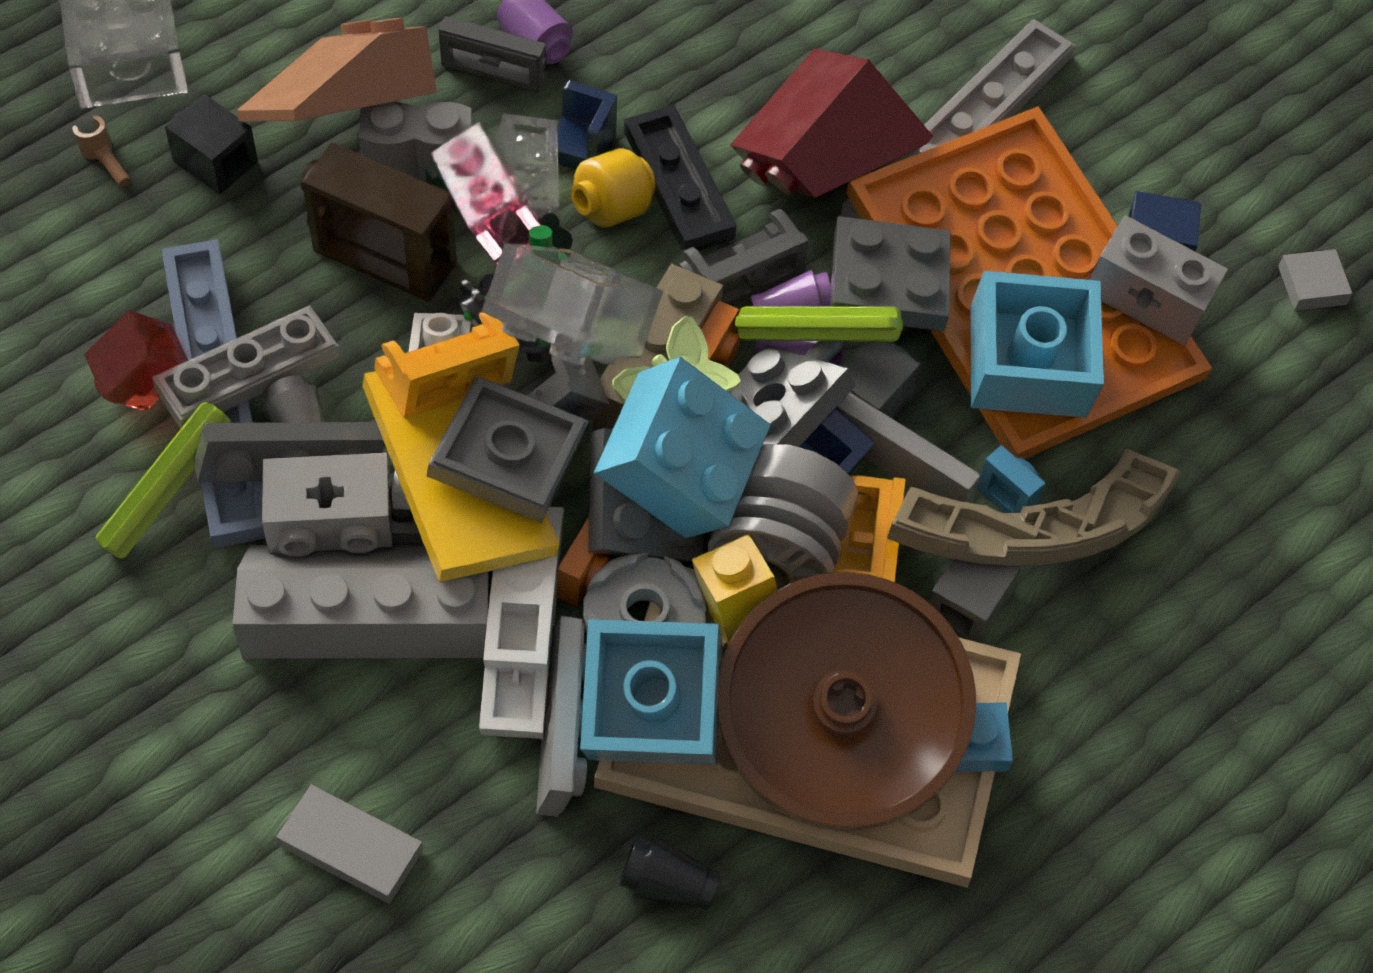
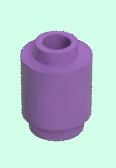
(537, 22)

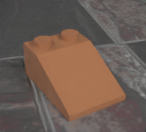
(348, 72)

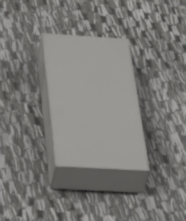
(350, 844)

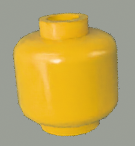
(613, 187)

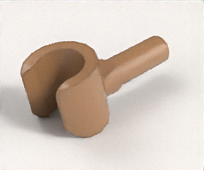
(99, 146)

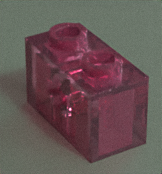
(485, 190)

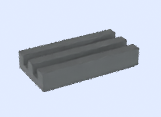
(492, 54)

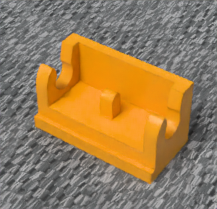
(447, 368)
(866, 542)

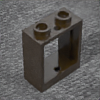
(380, 221)

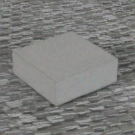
(1315, 280)

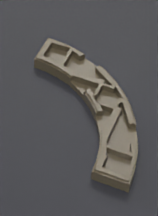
(1042, 532)

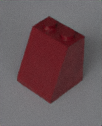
(828, 127)

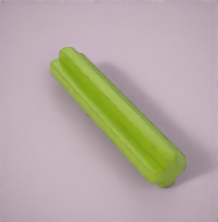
(819, 323)
(157, 485)

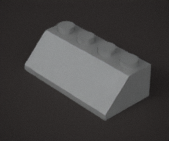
(357, 606)

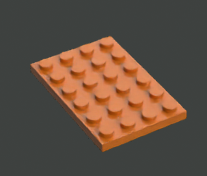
(1025, 210)

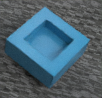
(1010, 481)
(990, 740)

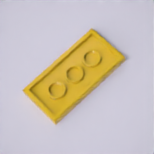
(457, 528)

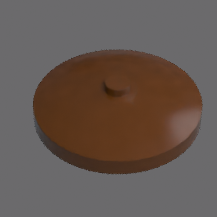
(846, 701)

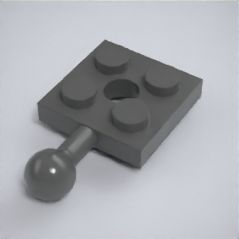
(795, 389)

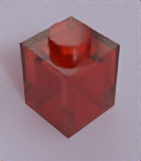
(130, 357)

